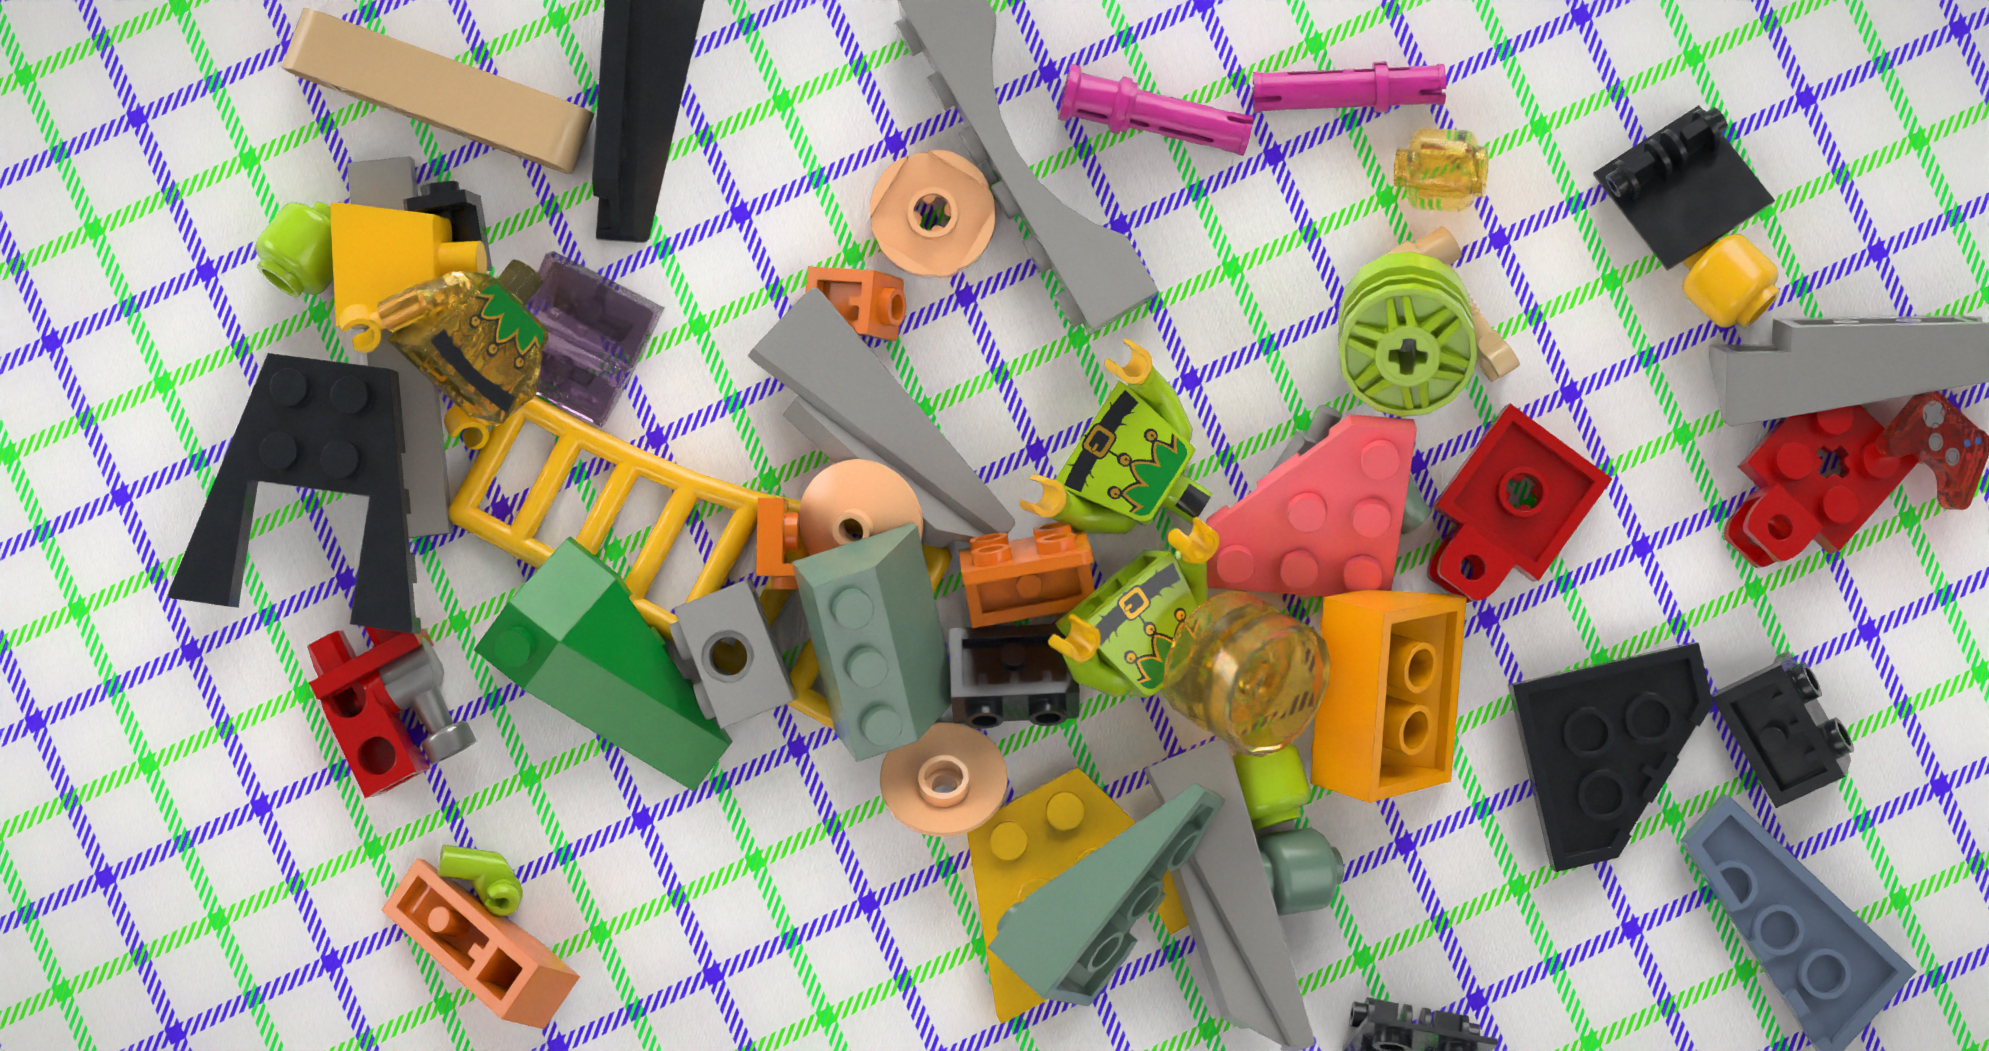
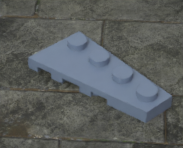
(1804, 937)

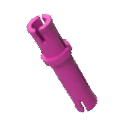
(1347, 88)

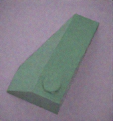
(1077, 926)

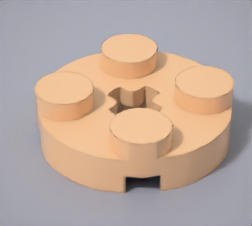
(924, 178)

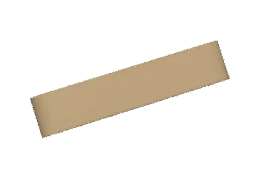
(437, 90)

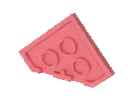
(1321, 517)

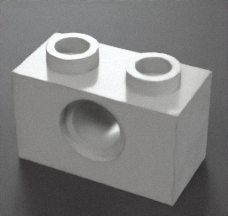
(739, 615)

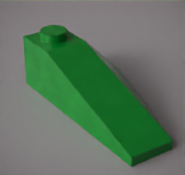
(595, 659)

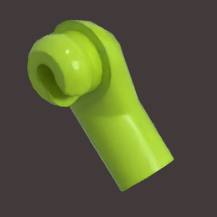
(487, 873)

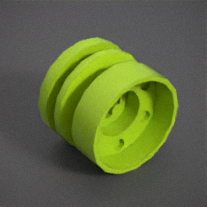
(1400, 300)

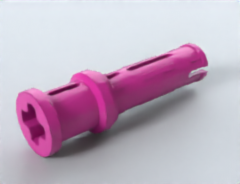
(1126, 106)

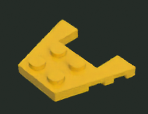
(1033, 844)

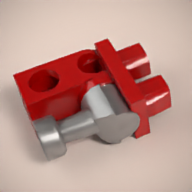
(368, 692)

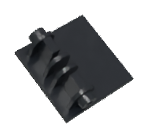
(1684, 186)
(1381, 1030)

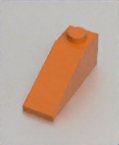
(483, 951)

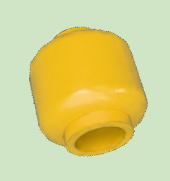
(1731, 281)

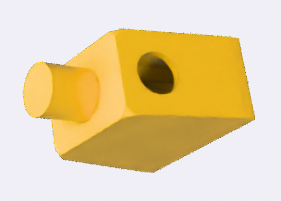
(391, 250)

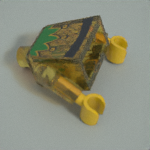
(467, 339)

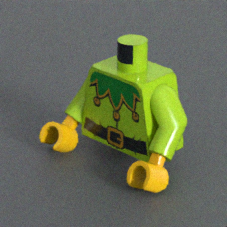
(1127, 458)
(1129, 622)

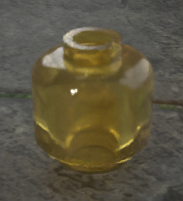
(1442, 169)

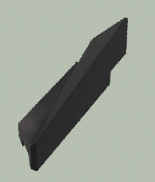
(638, 104)

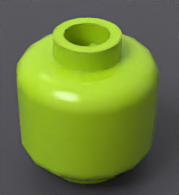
(298, 249)
(1273, 786)

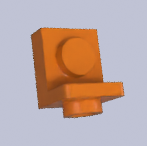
(865, 298)
(776, 534)

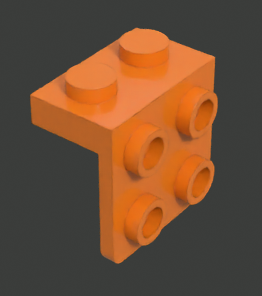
(1026, 574)

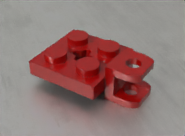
(1800, 503)
(1489, 528)

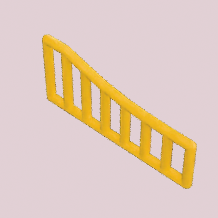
(687, 488)

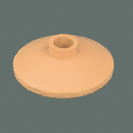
(856, 491)
(944, 756)

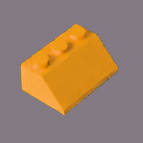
(1389, 692)

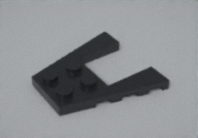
(319, 431)

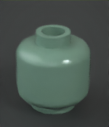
(1300, 869)

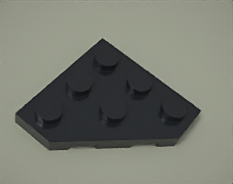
(1605, 745)

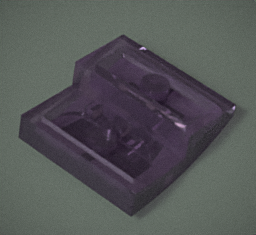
(593, 336)

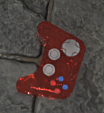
(1944, 442)

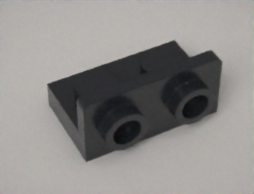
(1010, 676)
(1785, 729)

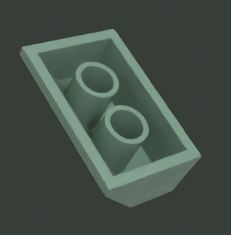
(876, 640)

